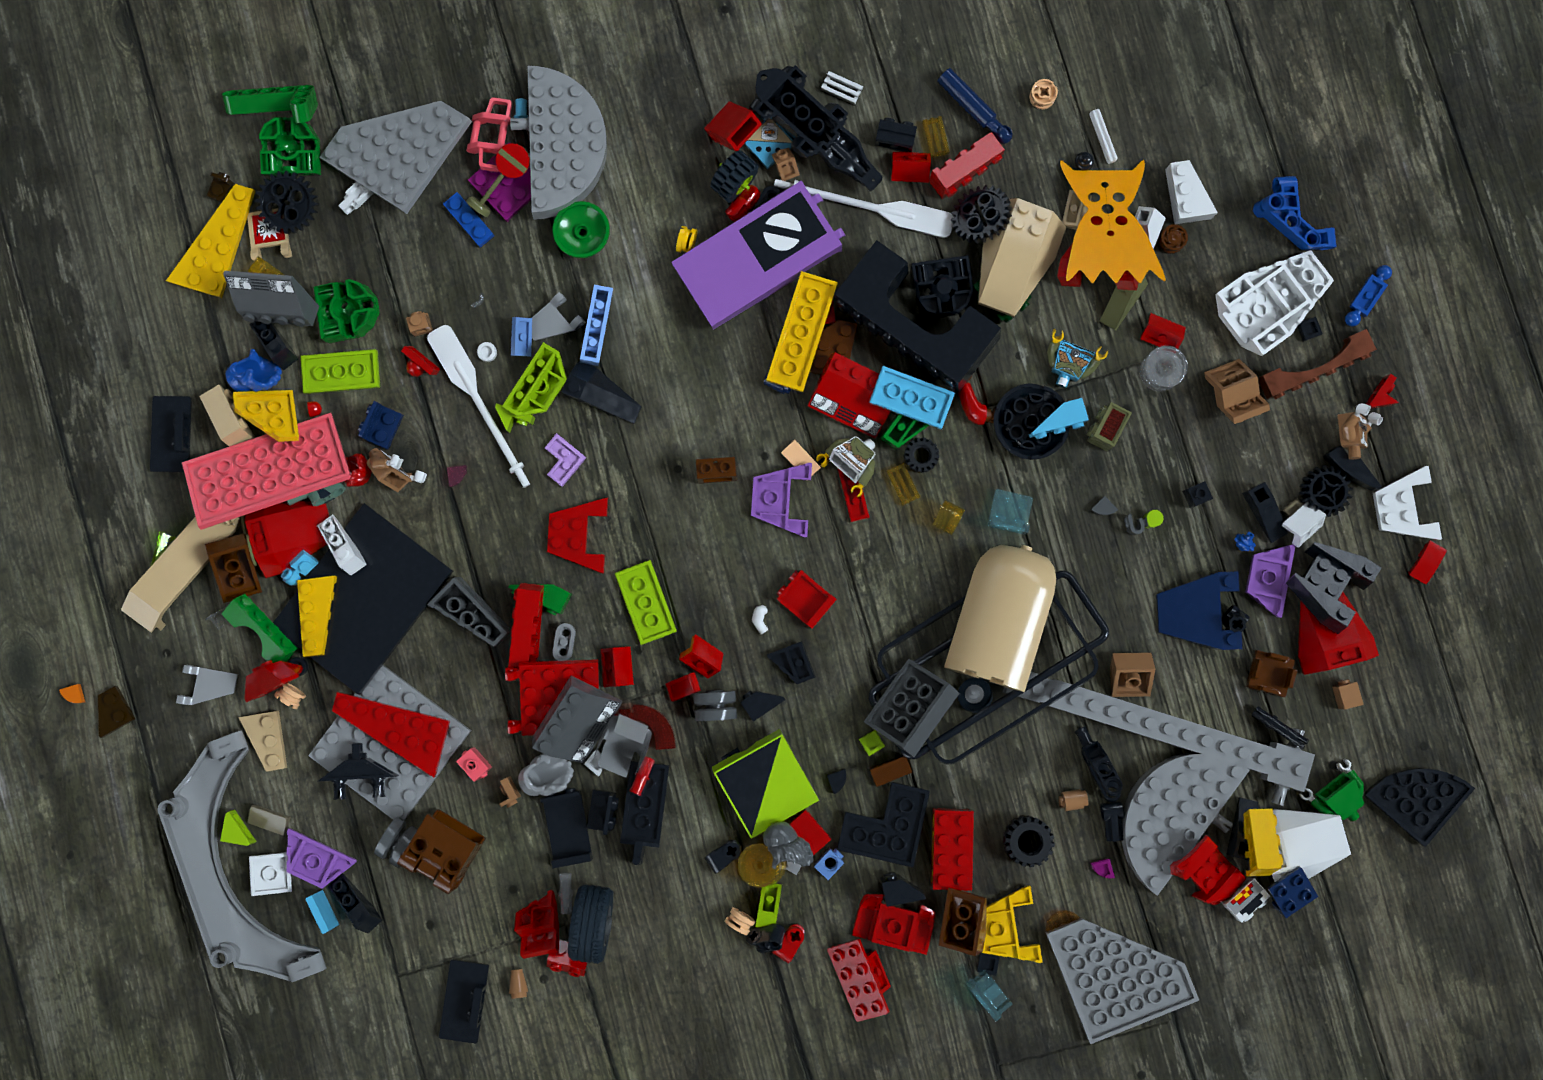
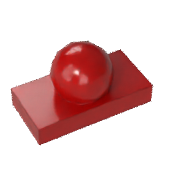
(418, 363)
(683, 687)

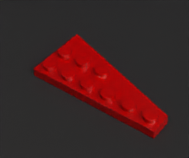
(406, 732)

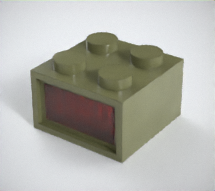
(1108, 426)

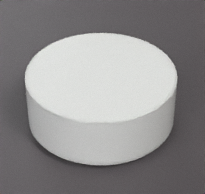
(487, 352)

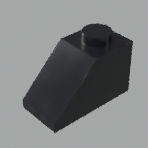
(760, 703)

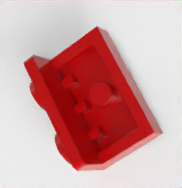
(561, 961)

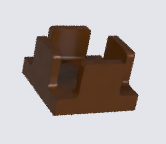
(1271, 673)

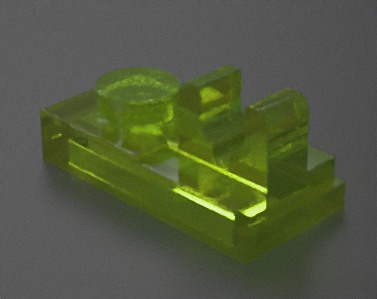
(161, 545)

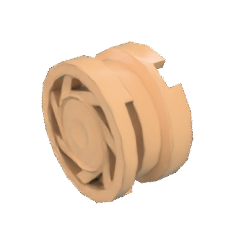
(1043, 94)
(290, 695)
(739, 921)

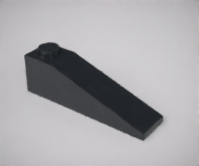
(595, 389)

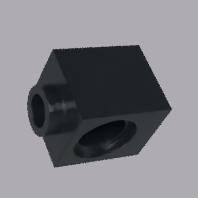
(1197, 494)

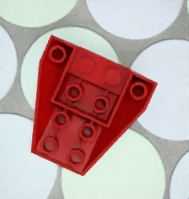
(283, 532)
(1325, 650)

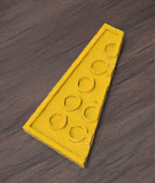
(215, 246)

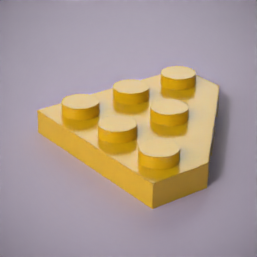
(270, 412)

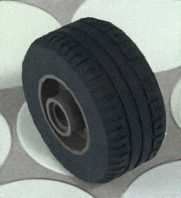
(590, 924)

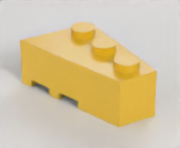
(1262, 842)

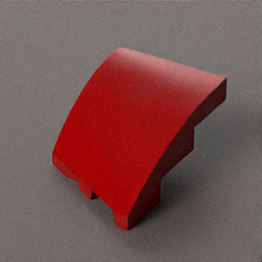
(538, 927)

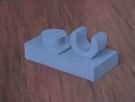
(521, 336)

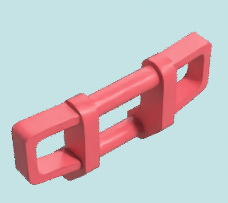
(487, 117)

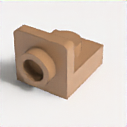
(785, 164)
(509, 788)

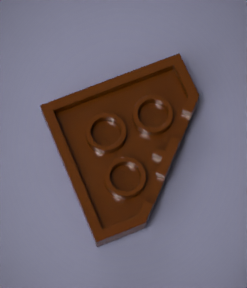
(835, 338)

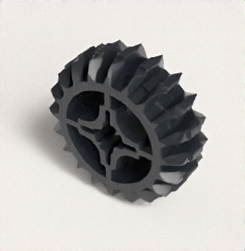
(1322, 484)

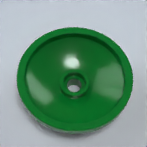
(577, 218)

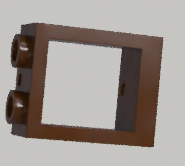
(712, 472)

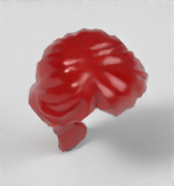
(358, 469)

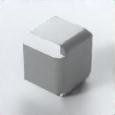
(623, 739)

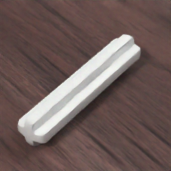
(1103, 136)

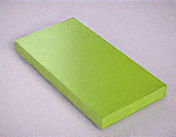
(340, 371)
(645, 602)

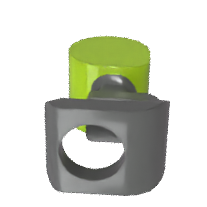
(1150, 520)

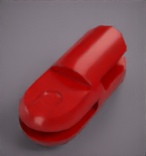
(743, 203)

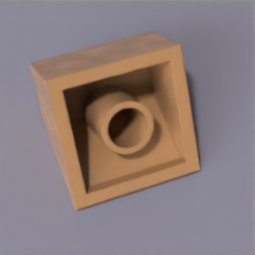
(1131, 674)

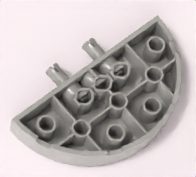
(565, 141)
(1172, 811)

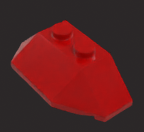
(269, 678)

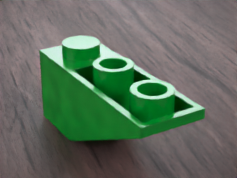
(554, 598)

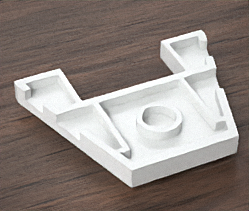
(1397, 507)

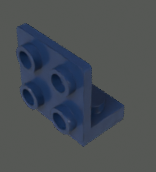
(380, 425)
(1292, 892)

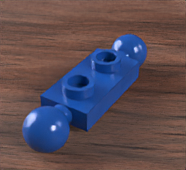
(1368, 295)

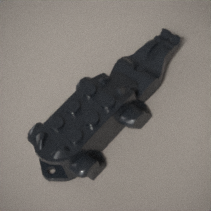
(811, 124)

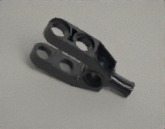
(1097, 761)

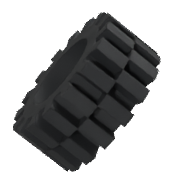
(913, 463)

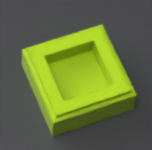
(872, 742)

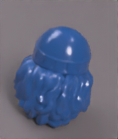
(253, 374)

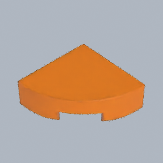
(73, 694)

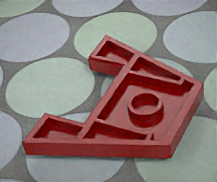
(569, 534)

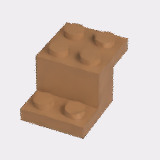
(1237, 391)

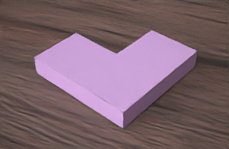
(568, 459)

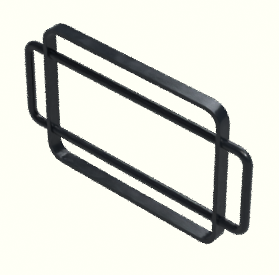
(1087, 648)

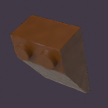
(233, 567)
(964, 922)

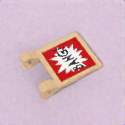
(262, 236)

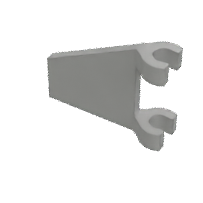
(550, 322)
(208, 685)

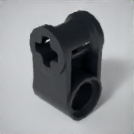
(720, 857)
(766, 938)

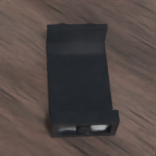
(567, 828)

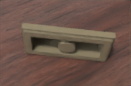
(268, 819)

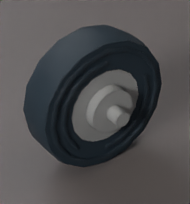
(975, 695)

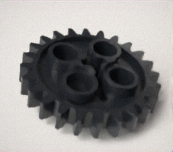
(269, 197)
(968, 221)

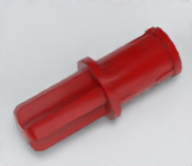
(642, 775)

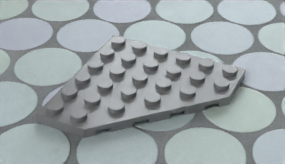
(397, 151)
(1117, 979)

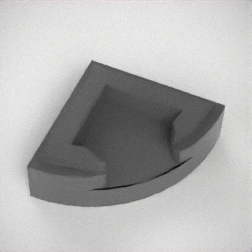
(1104, 507)

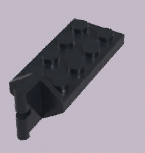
(645, 813)

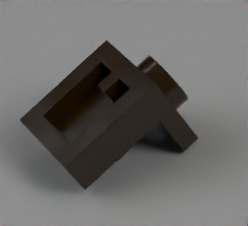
(220, 186)

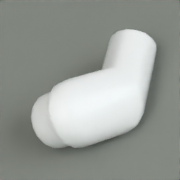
(757, 618)

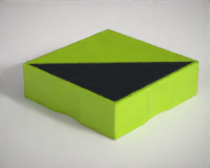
(765, 783)

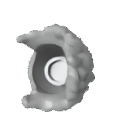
(545, 775)

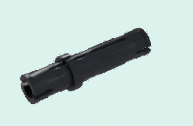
(1273, 723)

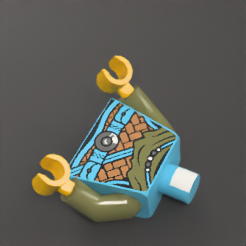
(1071, 360)

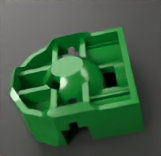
(272, 161)
(330, 304)

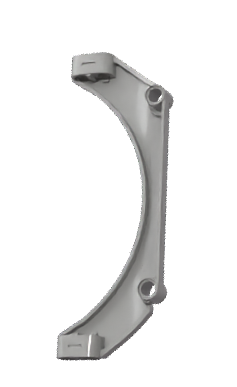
(218, 913)

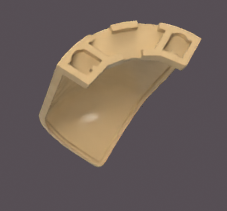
(1003, 616)

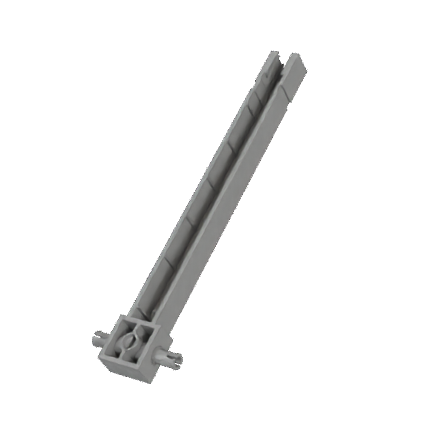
(1277, 763)

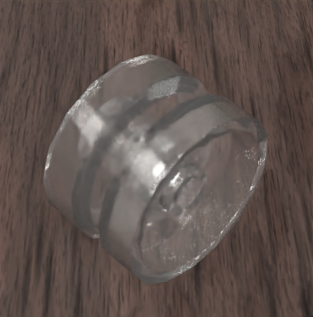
(1153, 364)

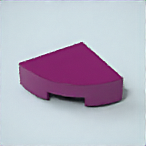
(1103, 868)

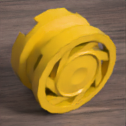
(686, 239)

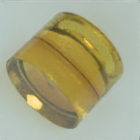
(948, 517)

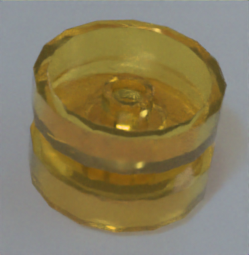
(751, 870)

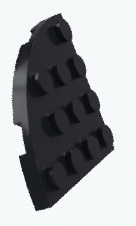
(1419, 800)

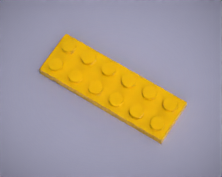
(802, 331)

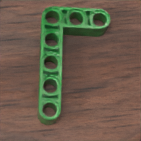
(298, 99)

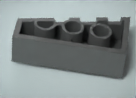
(470, 611)

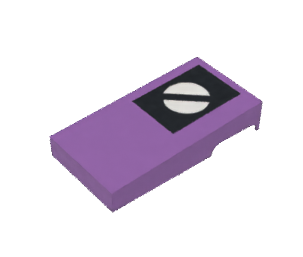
(758, 254)

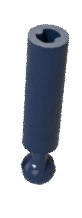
(974, 105)

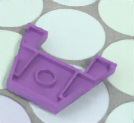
(772, 498)

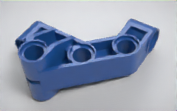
(1285, 205)

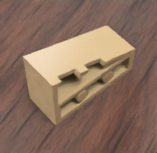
(228, 424)

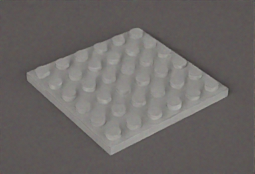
(403, 791)

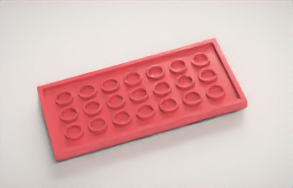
(265, 472)

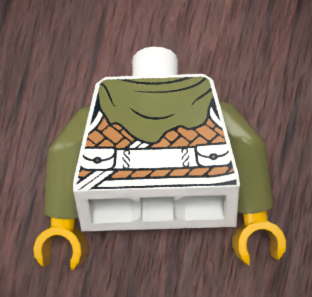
(853, 459)

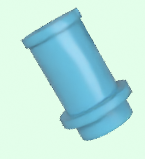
(521, 108)

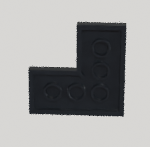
(894, 837)

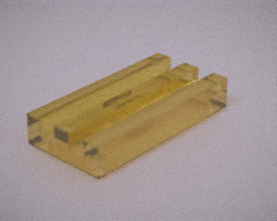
(932, 121)
(894, 483)

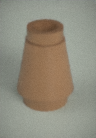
(518, 985)

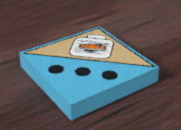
(767, 141)

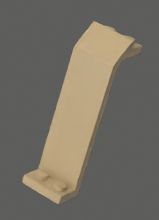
(173, 573)

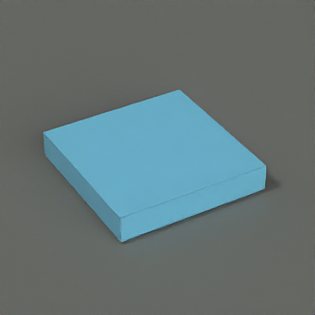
(322, 911)

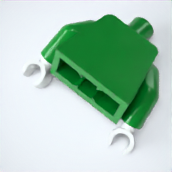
(1341, 795)

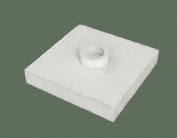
(269, 874)

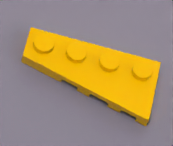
(314, 608)

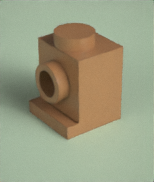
(419, 323)

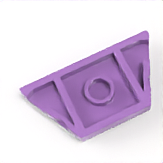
(1269, 576)
(314, 860)

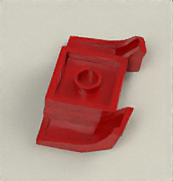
(1209, 871)
(894, 925)

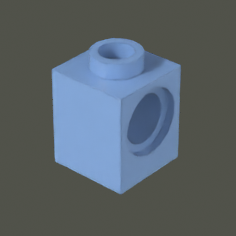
(826, 871)

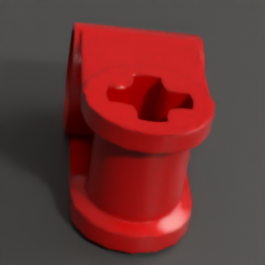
(790, 944)

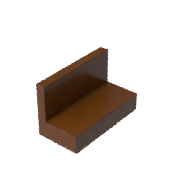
(890, 770)

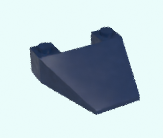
(1194, 611)

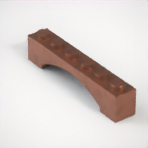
(1356, 346)

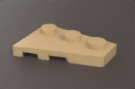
(267, 739)

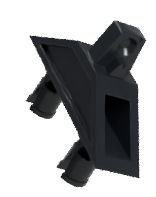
(358, 767)

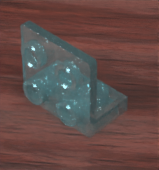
(1010, 511)

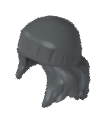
(786, 845)

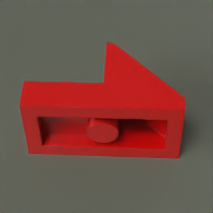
(1379, 397)

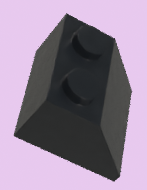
(899, 890)

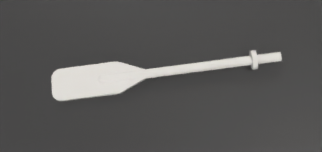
(899, 213)
(464, 376)

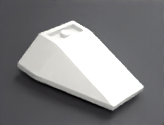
(1309, 841)

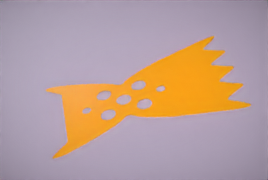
(1092, 247)

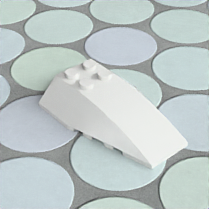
(1272, 301)

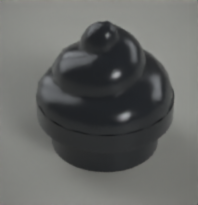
(1084, 161)

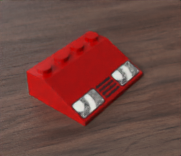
(845, 395)

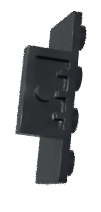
(170, 433)
(464, 1001)

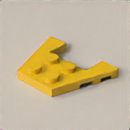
(1001, 928)

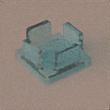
(989, 994)

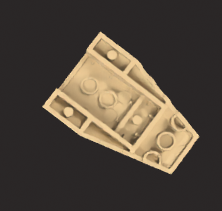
(1018, 256)

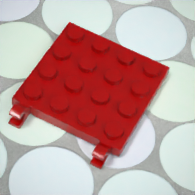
(542, 684)

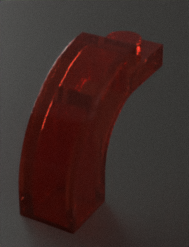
(658, 722)

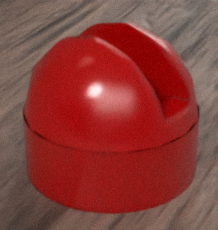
(314, 408)

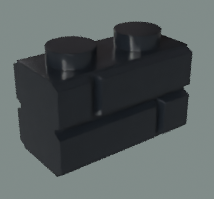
(896, 135)

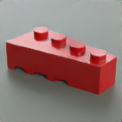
(526, 624)

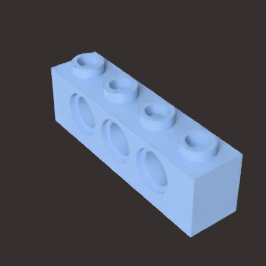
(596, 325)

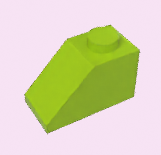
(768, 905)

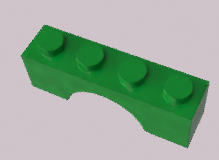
(274, 643)

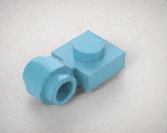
(303, 564)

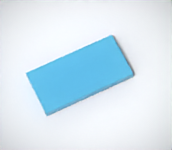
(912, 397)

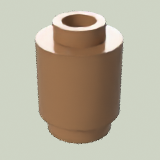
(1073, 800)

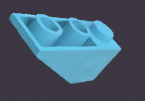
(1066, 415)

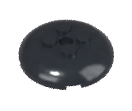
(1011, 421)

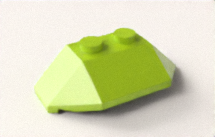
(537, 384)

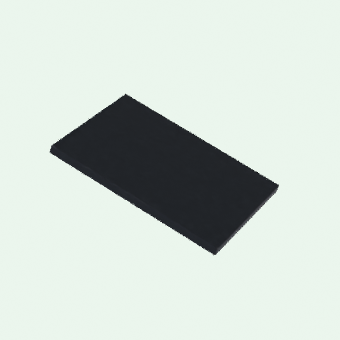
(375, 603)

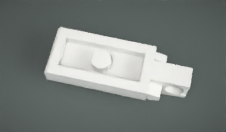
(354, 198)

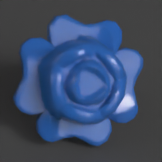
(1245, 542)

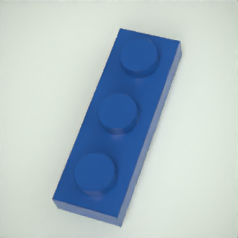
(468, 219)

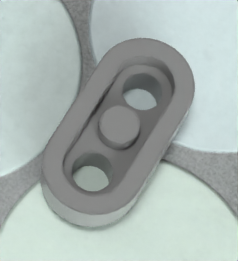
(564, 642)

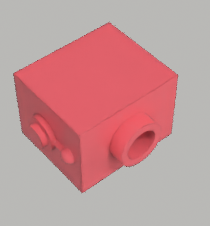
(481, 764)

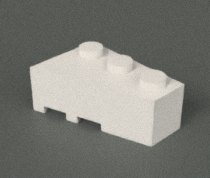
(1188, 194)

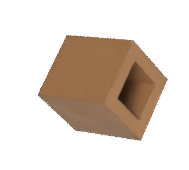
(1347, 694)

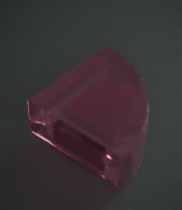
(456, 474)

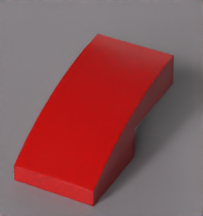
(1428, 562)

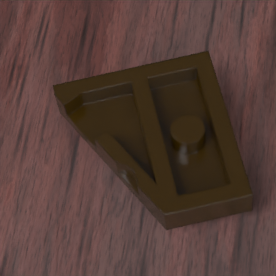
(113, 711)

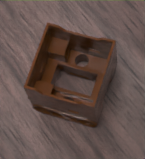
(442, 848)

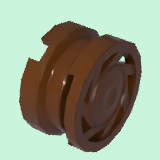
(1173, 239)

